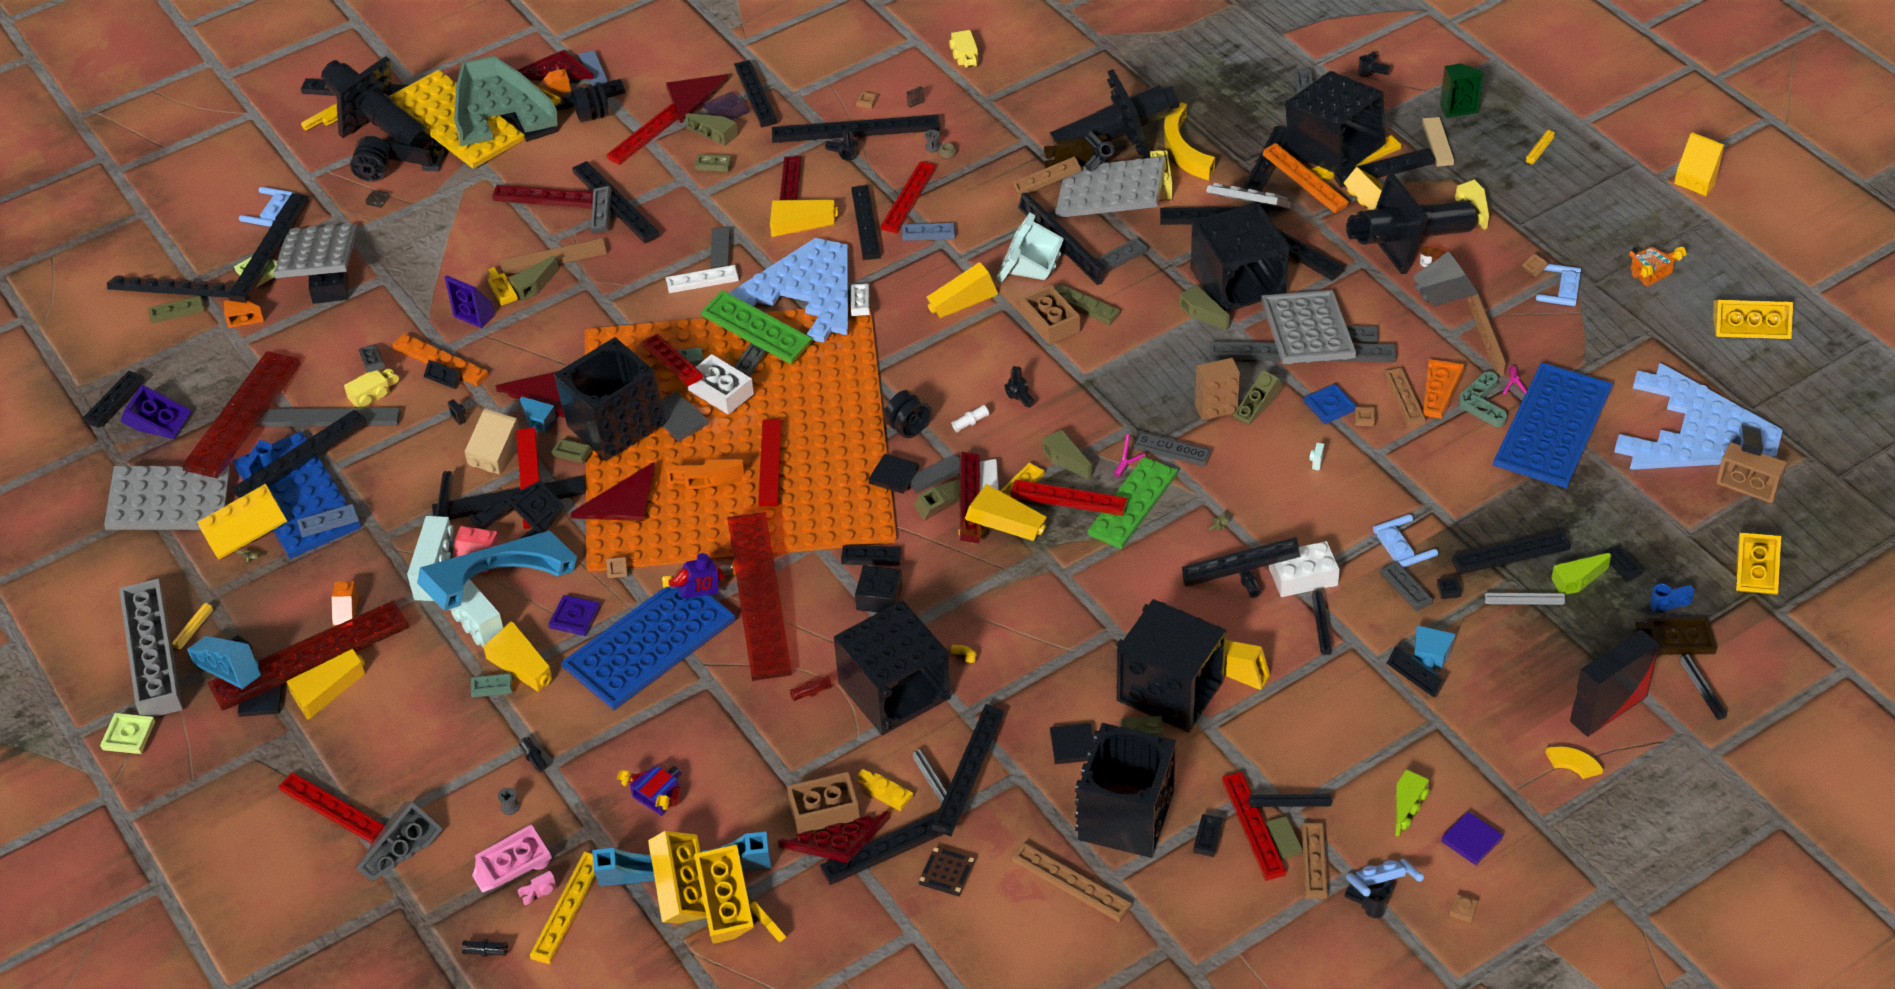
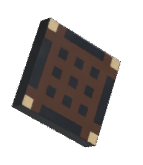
(946, 871)

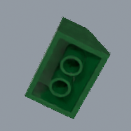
(1461, 90)

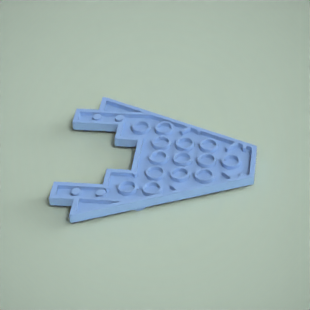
(809, 274)
(1706, 429)

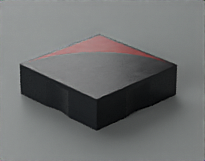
(1614, 682)

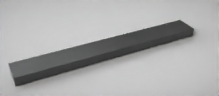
(326, 417)

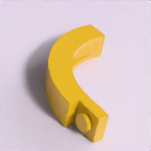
(1180, 152)

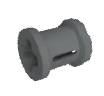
(936, 135)
(508, 799)

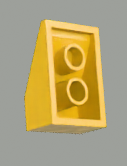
(1699, 164)
(1758, 563)

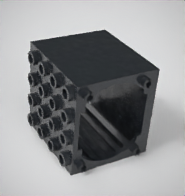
(1335, 122)
(1239, 256)
(610, 398)
(1170, 665)
(892, 667)
(1125, 820)

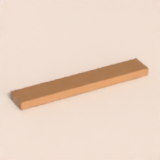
(563, 254)
(1487, 335)
(1071, 882)

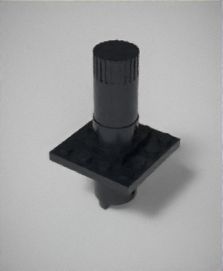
(366, 98)
(1124, 116)
(1401, 222)

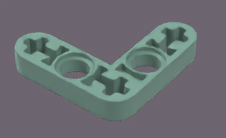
(1494, 415)

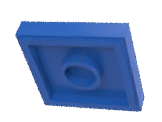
(1329, 403)

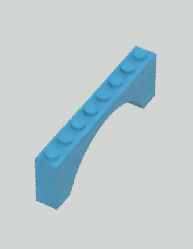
(542, 551)
(622, 867)

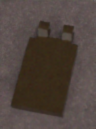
(1069, 148)
(1680, 635)

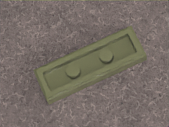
(176, 309)

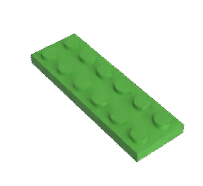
(756, 327)
(1142, 491)

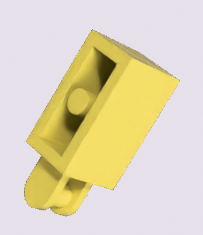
(964, 48)
(370, 387)

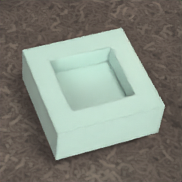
(1317, 456)

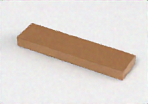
(1046, 176)
(1404, 397)
(1314, 861)

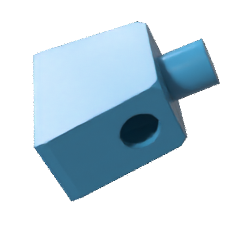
(1433, 646)

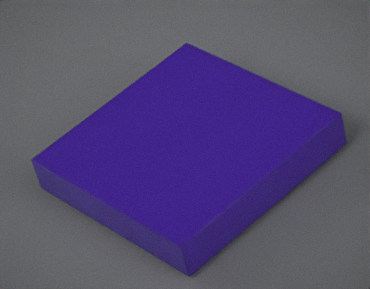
(574, 615)
(1472, 838)

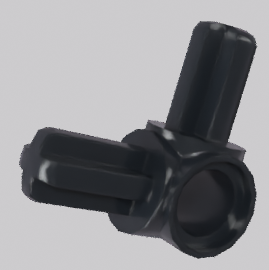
(1368, 65)
(847, 148)
(1098, 157)
(1018, 387)
(1374, 903)

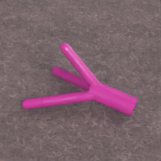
(1514, 378)
(1124, 462)

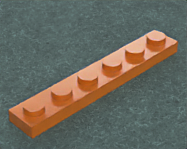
(1305, 178)
(424, 352)

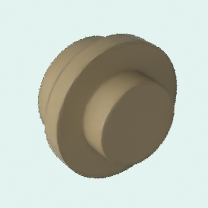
(947, 150)

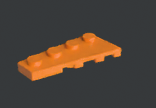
(1440, 386)

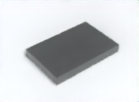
(681, 417)

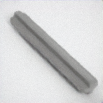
(1524, 598)

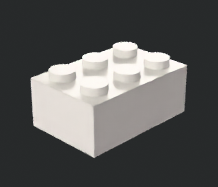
(722, 385)
(1310, 572)

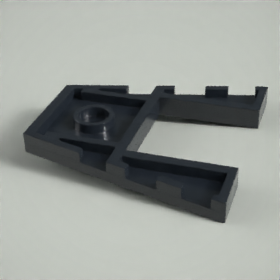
(533, 504)

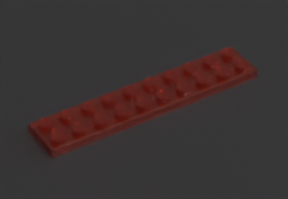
(241, 415)
(759, 596)
(312, 652)

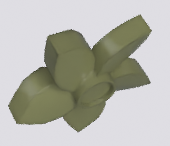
(1219, 522)
(249, 554)

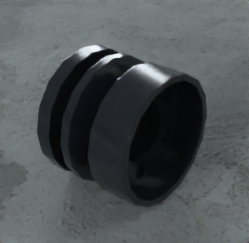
(590, 102)
(370, 158)

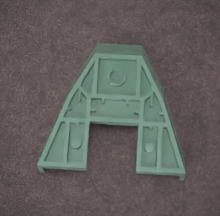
(492, 89)

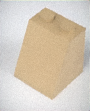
(492, 442)

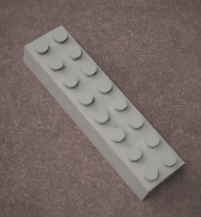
(150, 649)

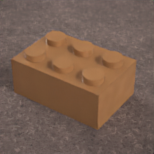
(1050, 314)
(1217, 388)
(1751, 473)
(823, 802)

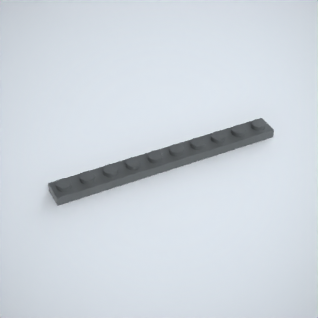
(1268, 352)

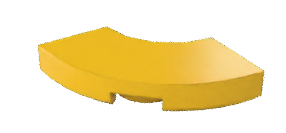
(1574, 760)
(765, 920)

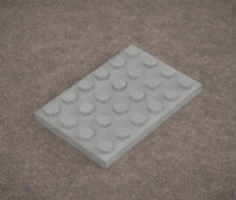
(1112, 188)
(1249, 195)
(316, 250)
(1308, 327)
(163, 498)

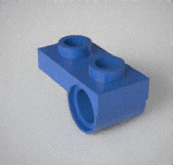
(259, 457)
(1665, 599)

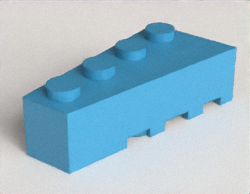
(226, 660)

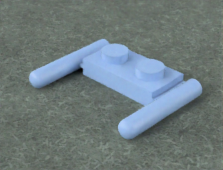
(271, 210)
(1568, 286)
(1397, 545)
(1377, 874)

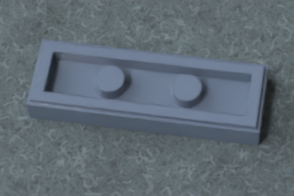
(592, 63)
(930, 231)
(327, 520)

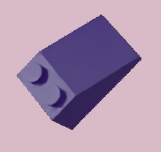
(469, 303)
(154, 413)

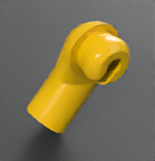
(965, 651)

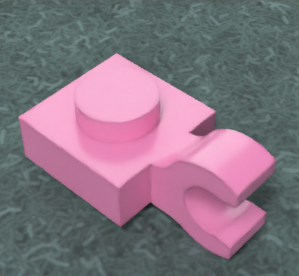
(539, 887)

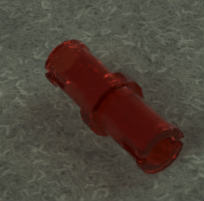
(810, 688)

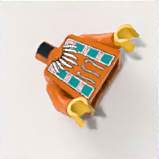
(1653, 264)

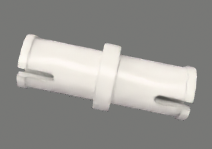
(970, 418)

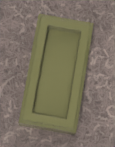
(571, 451)
(1284, 837)

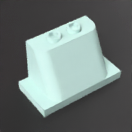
(1031, 252)

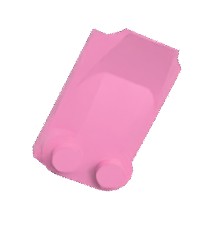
(510, 859)

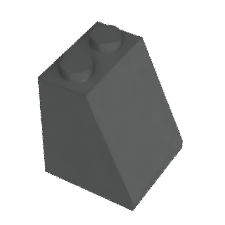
(1443, 281)

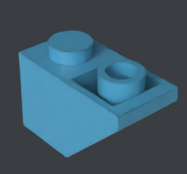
(538, 414)

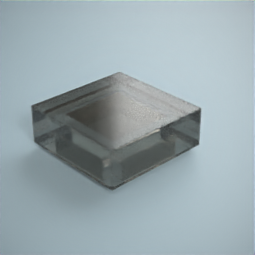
(915, 96)
(377, 198)

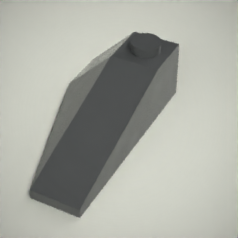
(402, 837)

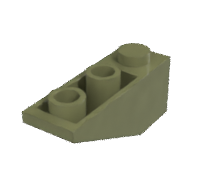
(713, 127)
(533, 279)
(1200, 306)
(1258, 398)
(1064, 453)
(938, 499)

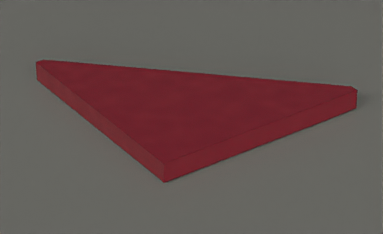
(554, 62)
(690, 93)
(539, 388)
(623, 501)
(837, 841)

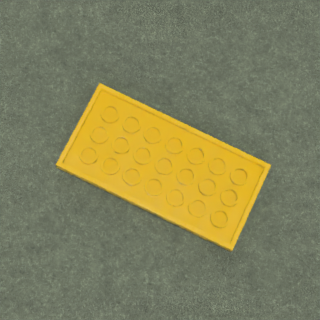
(433, 104)

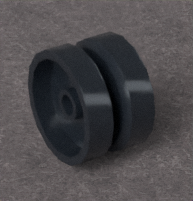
(907, 414)

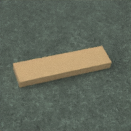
(1438, 141)

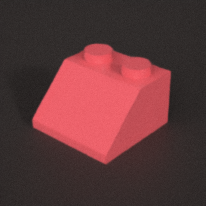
(473, 540)

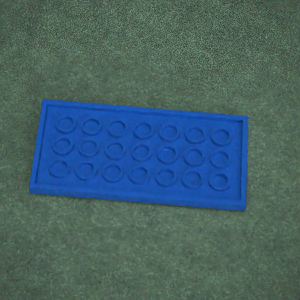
(1553, 425)
(302, 495)
(646, 644)

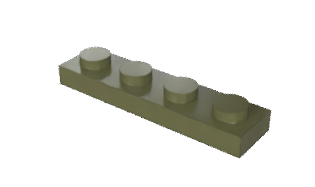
(1088, 305)

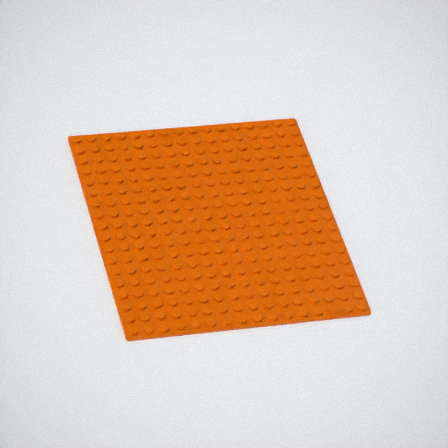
(826, 455)

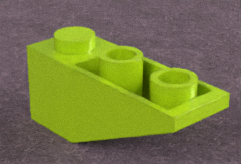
(1577, 574)
(1409, 794)

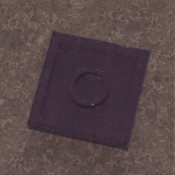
(726, 105)

